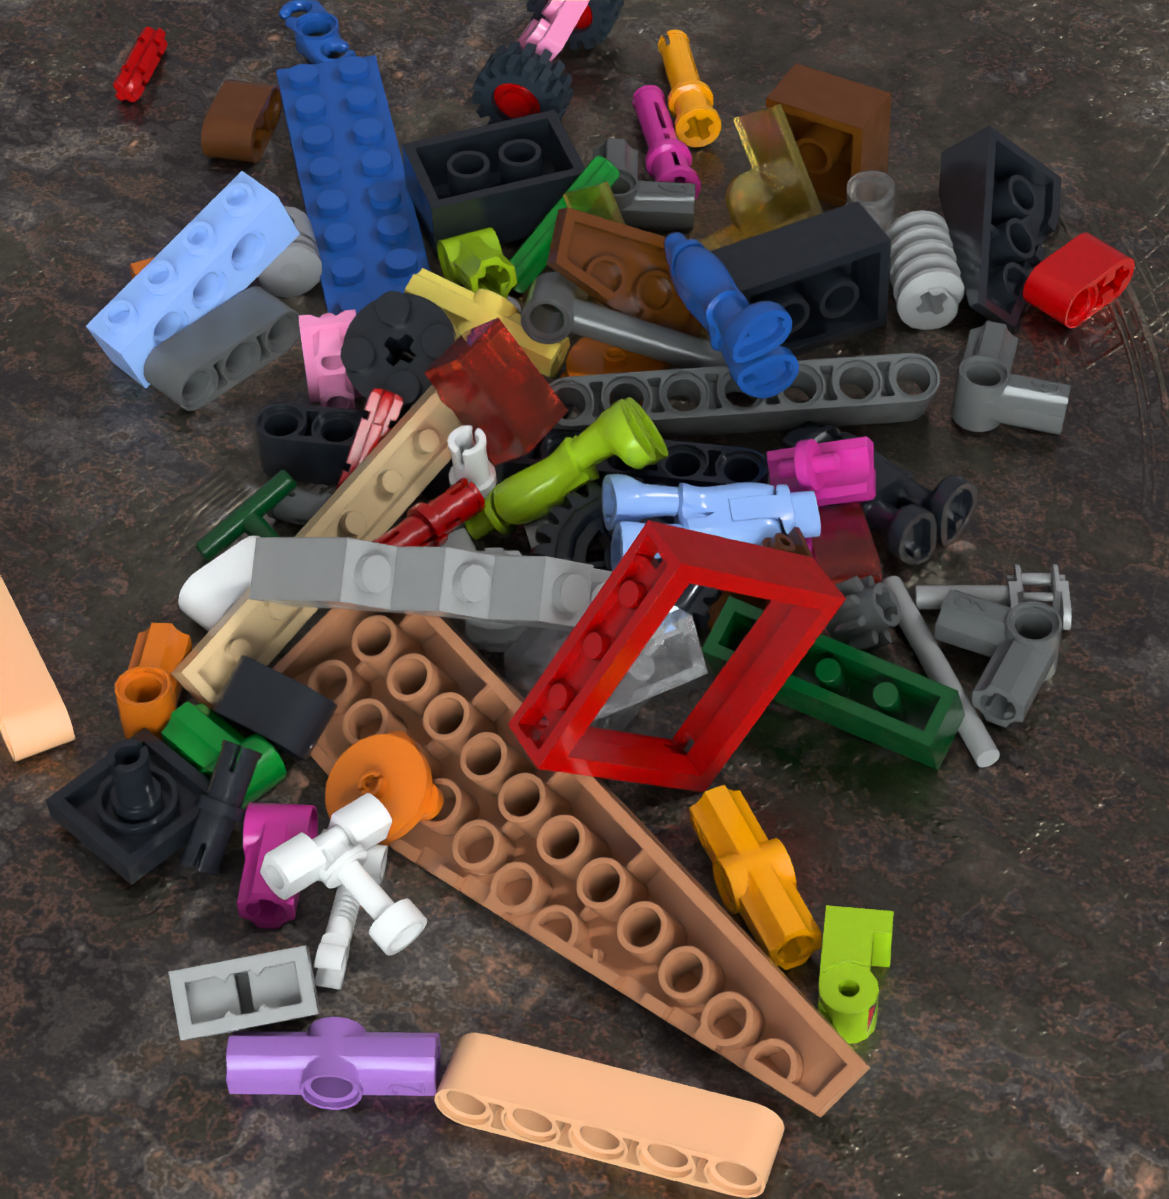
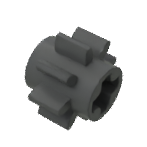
(865, 614)

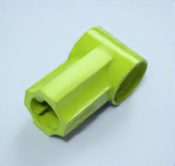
(477, 262)

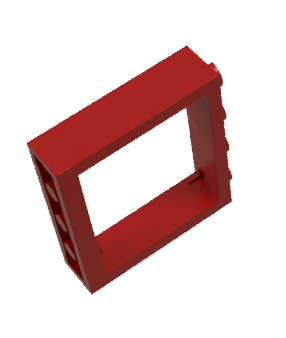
(621, 625)

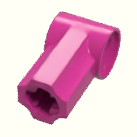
(264, 830)

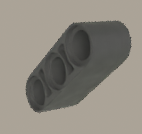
(222, 348)

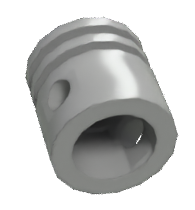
(298, 265)

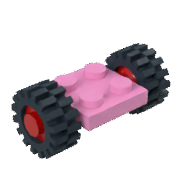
(525, 80)

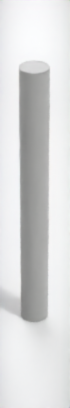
(938, 669)

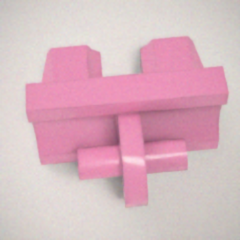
(324, 369)

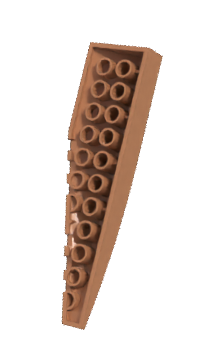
(562, 850)

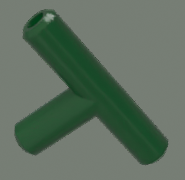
(248, 517)

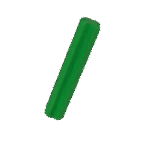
(534, 252)

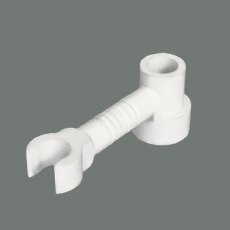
(335, 943)

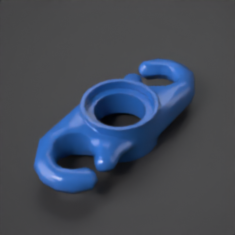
(314, 21)

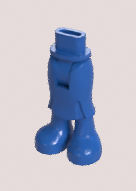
(740, 330)

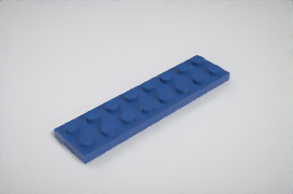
(351, 180)

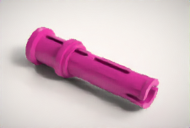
(666, 156)

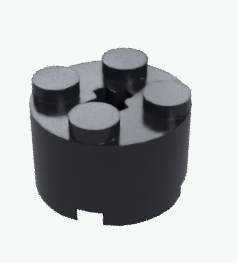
(386, 330)

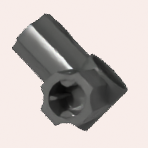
(647, 202)
(992, 395)
(1018, 640)

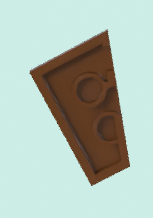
(619, 268)

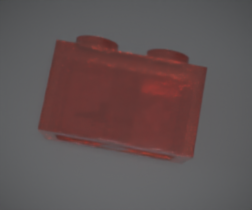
(497, 389)

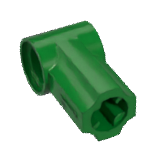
(198, 735)

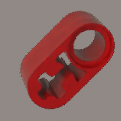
(1078, 280)

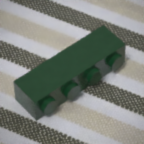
(854, 691)

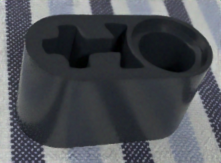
(274, 707)

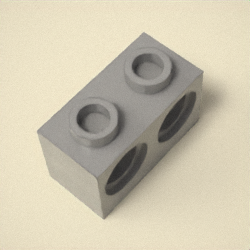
(244, 993)

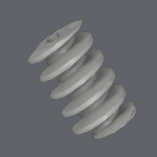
(924, 270)

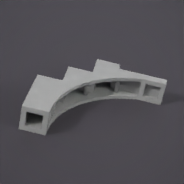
(423, 581)

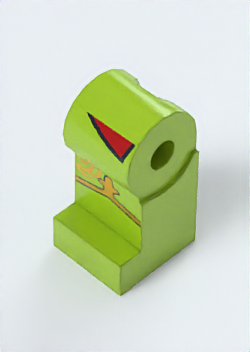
(847, 988)

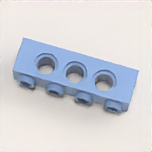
(195, 273)

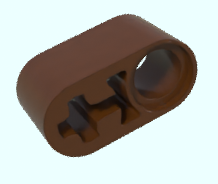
(241, 121)

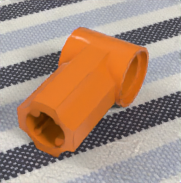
(148, 690)

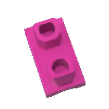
(833, 470)

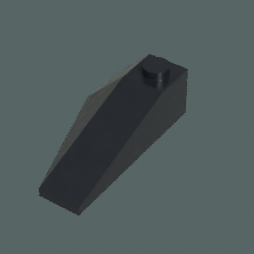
(997, 216)

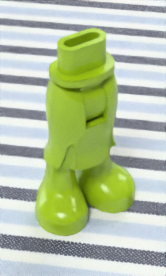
(527, 495)

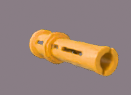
(689, 98)

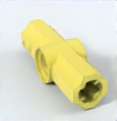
(473, 309)

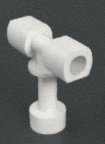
(339, 859)

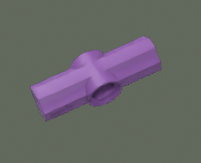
(333, 1063)

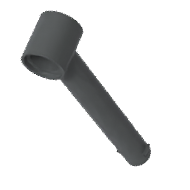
(607, 326)

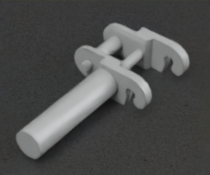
(932, 596)

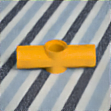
(755, 877)

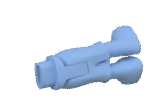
(730, 511)

